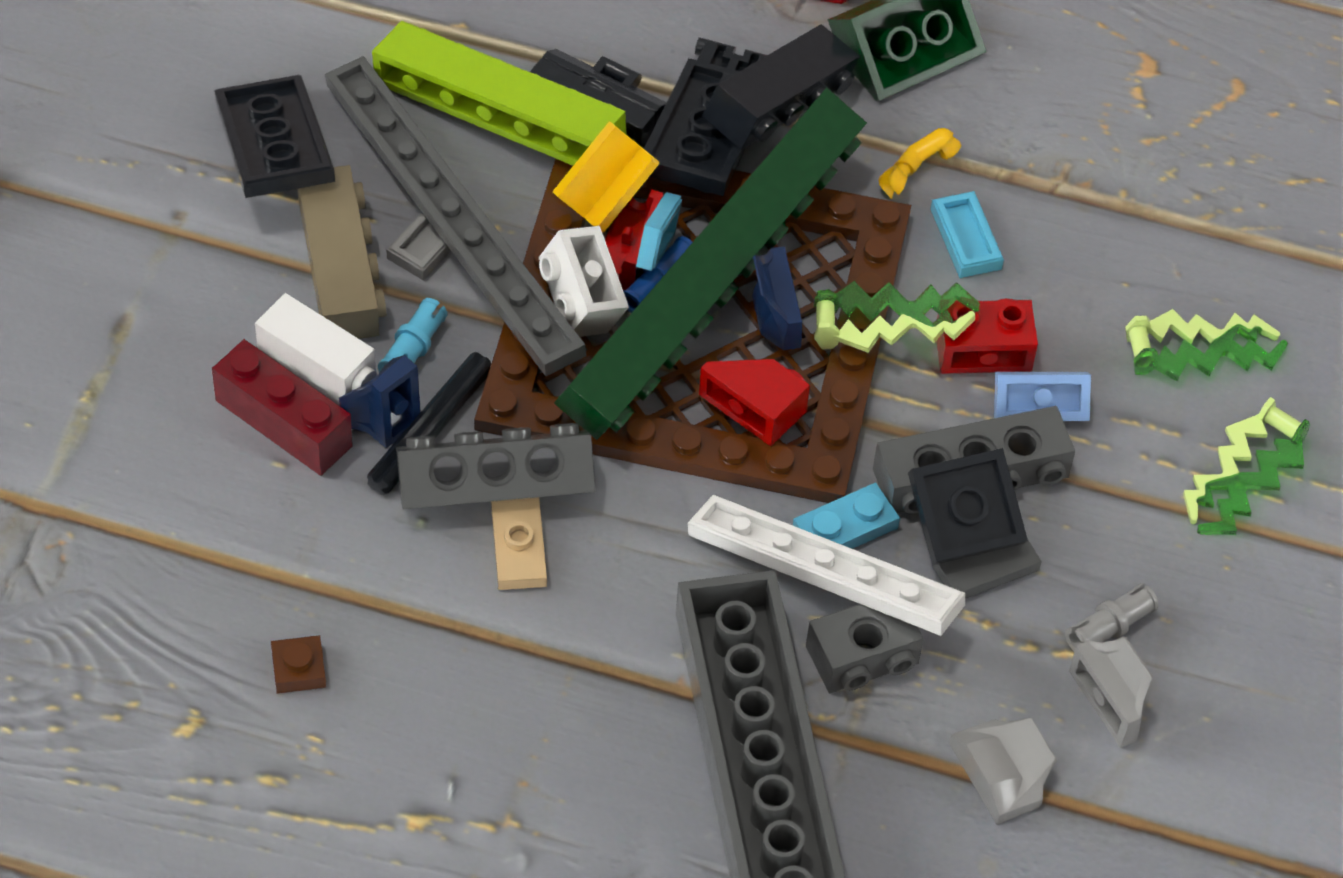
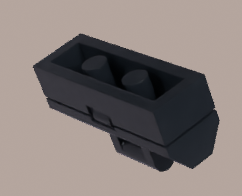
(608, 83)

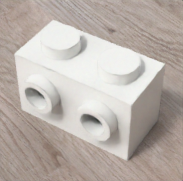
(583, 280)

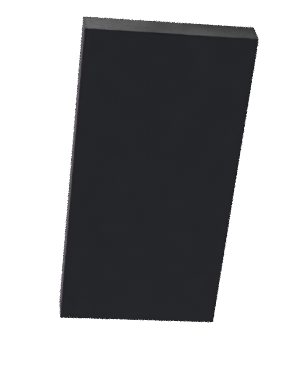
(274, 136)

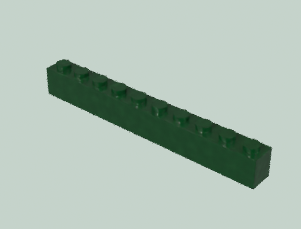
(709, 266)

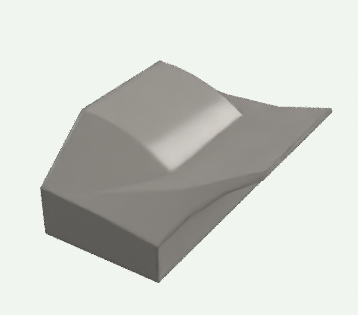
(1114, 684)
(1005, 765)

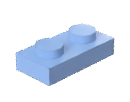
(1037, 390)

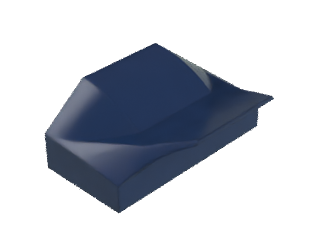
(776, 300)
(386, 402)

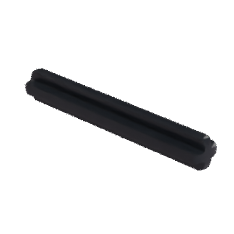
(432, 417)

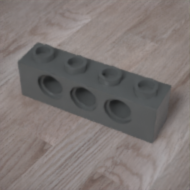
(1035, 434)
(570, 474)

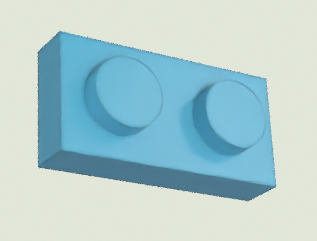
(852, 518)

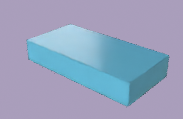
(659, 231)
(967, 234)

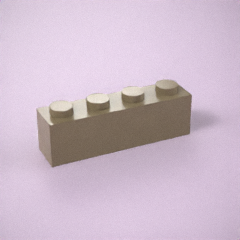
(339, 255)

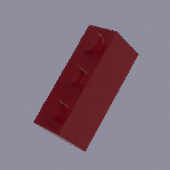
(282, 407)

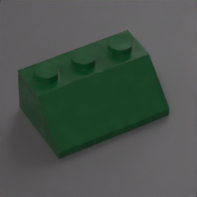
(907, 41)

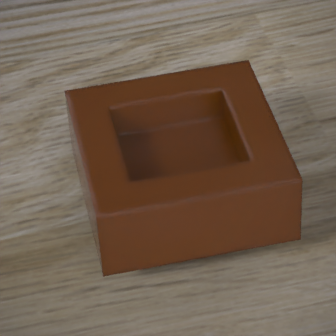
(298, 664)

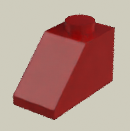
(756, 394)

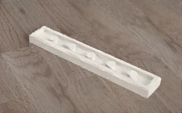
(827, 564)

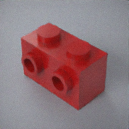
(997, 341)

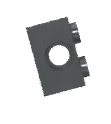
(844, 664)

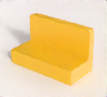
(606, 177)

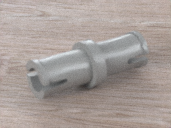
(1113, 617)

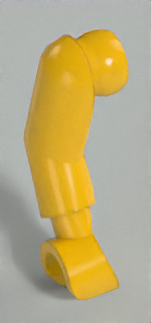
(939, 140)

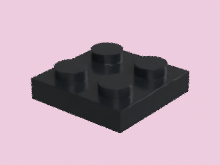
(967, 506)

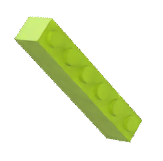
(492, 93)

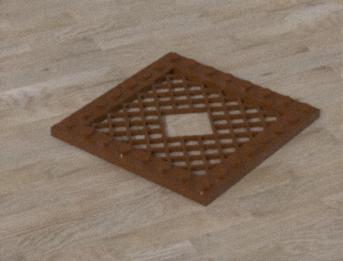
(698, 449)

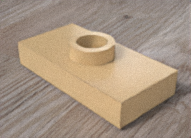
(519, 544)

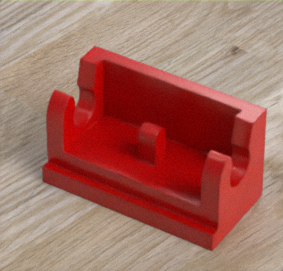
(626, 236)

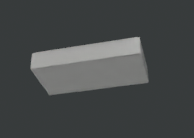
(418, 248)

